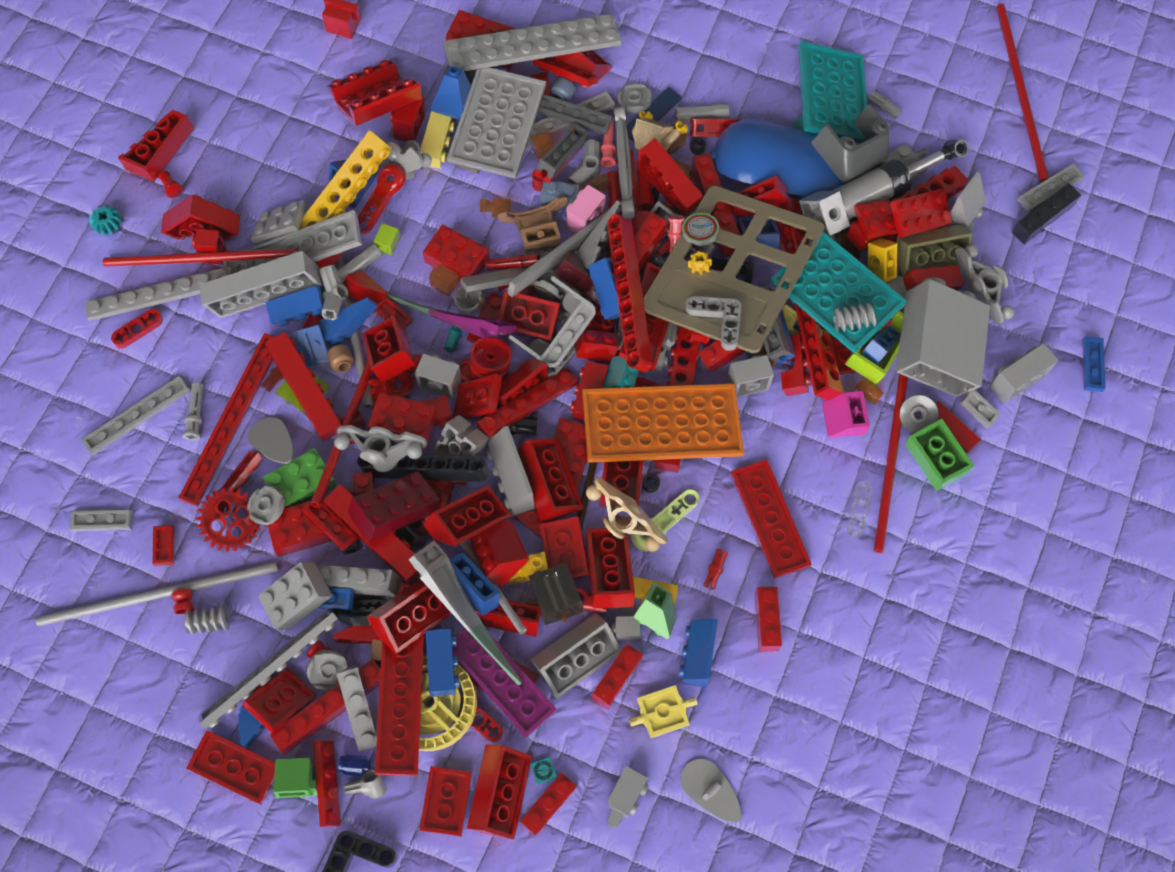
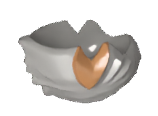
(469, 301)

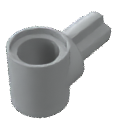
(368, 785)

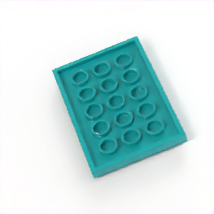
(831, 89)
(838, 281)

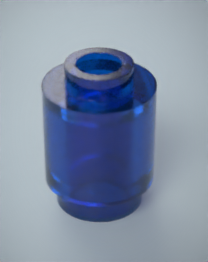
(354, 765)

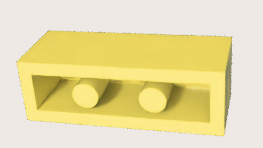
(437, 138)

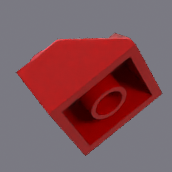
(408, 120)

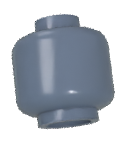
(563, 89)

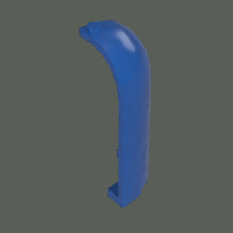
(762, 149)

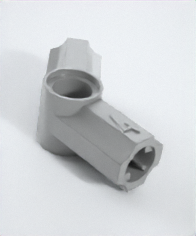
(591, 158)
(333, 293)

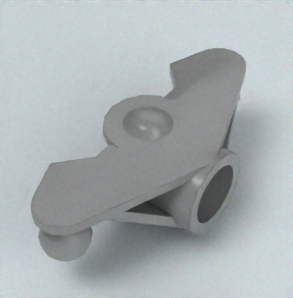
(408, 157)
(980, 276)
(380, 445)

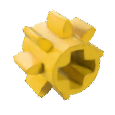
(699, 262)

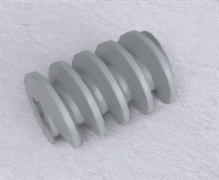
(854, 316)
(207, 620)

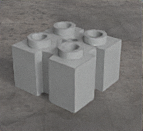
(460, 439)

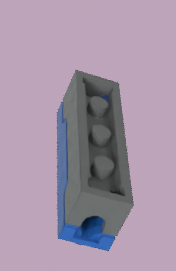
(778, 342)

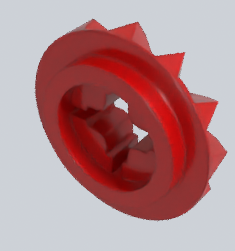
(405, 378)

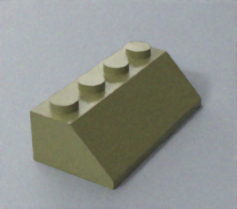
(932, 248)

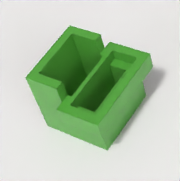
(294, 778)

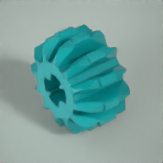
(105, 220)

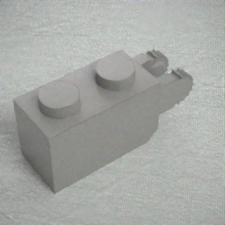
(625, 795)

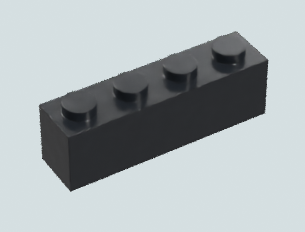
(1046, 213)

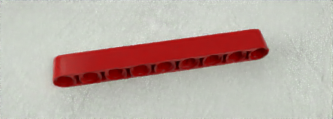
(629, 293)

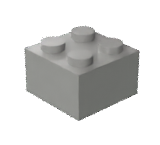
(750, 375)
(438, 376)

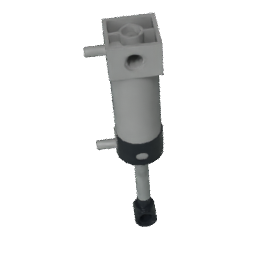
(884, 182)

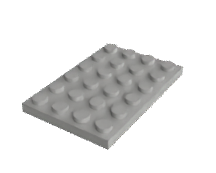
(497, 122)

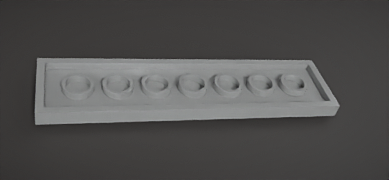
(316, 241)
(262, 674)

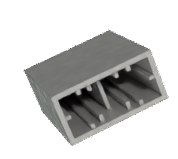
(943, 337)

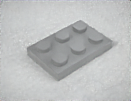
(279, 221)

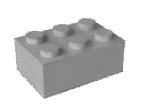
(1023, 372)
(295, 595)

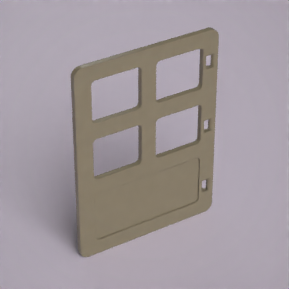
(759, 306)

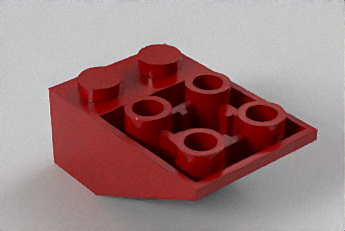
(598, 340)

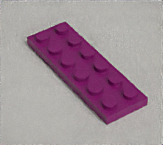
(521, 704)

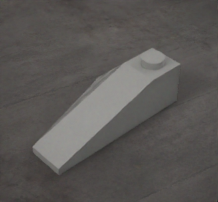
(596, 243)

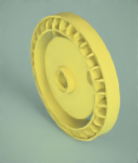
(445, 712)

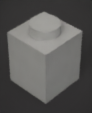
(626, 628)

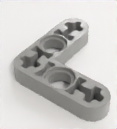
(722, 312)

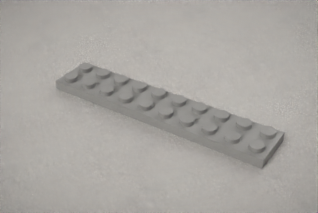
(532, 43)

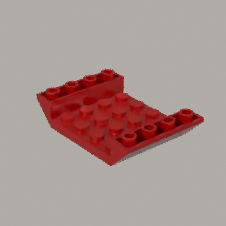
(373, 92)

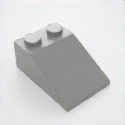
(969, 204)

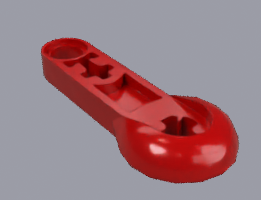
(382, 194)

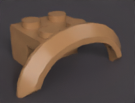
(536, 226)

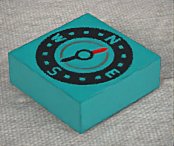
(543, 770)

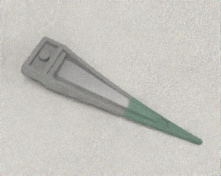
(444, 583)

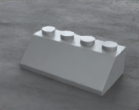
(510, 472)
(576, 655)

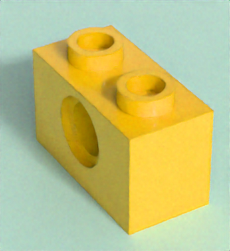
(883, 259)

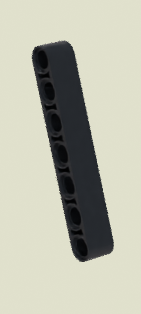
(433, 469)

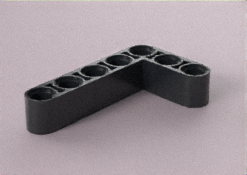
(355, 849)

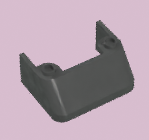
(847, 157)

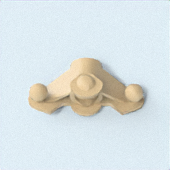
(620, 525)

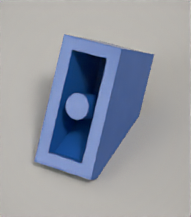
(249, 728)

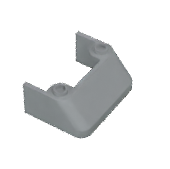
(581, 315)

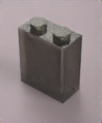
(556, 594)

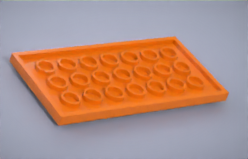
(662, 423)

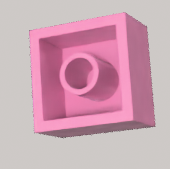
(585, 209)

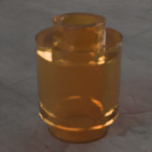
(871, 391)

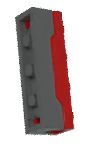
(561, 153)

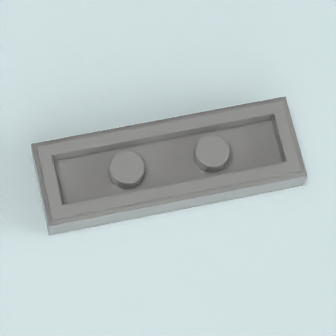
(101, 520)

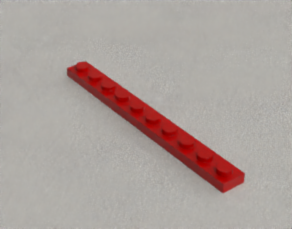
(227, 425)

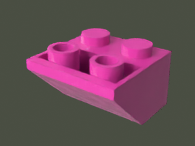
(846, 415)

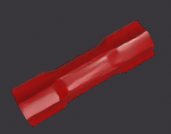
(645, 196)

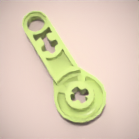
(666, 519)

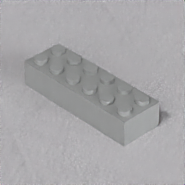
(259, 284)

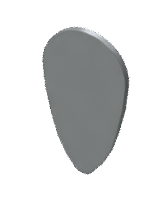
(272, 440)
(710, 790)

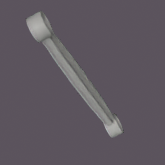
(624, 165)

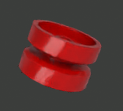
(489, 358)

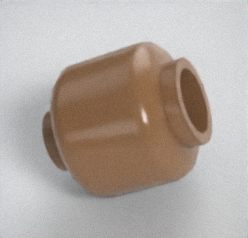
(340, 358)

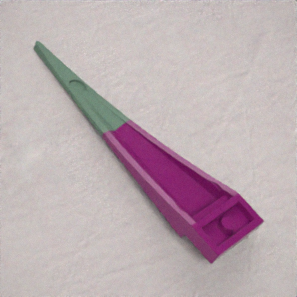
(476, 325)

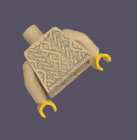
(648, 129)

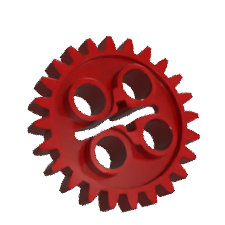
(211, 513)

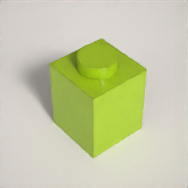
(387, 239)

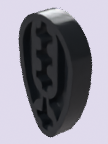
(362, 606)

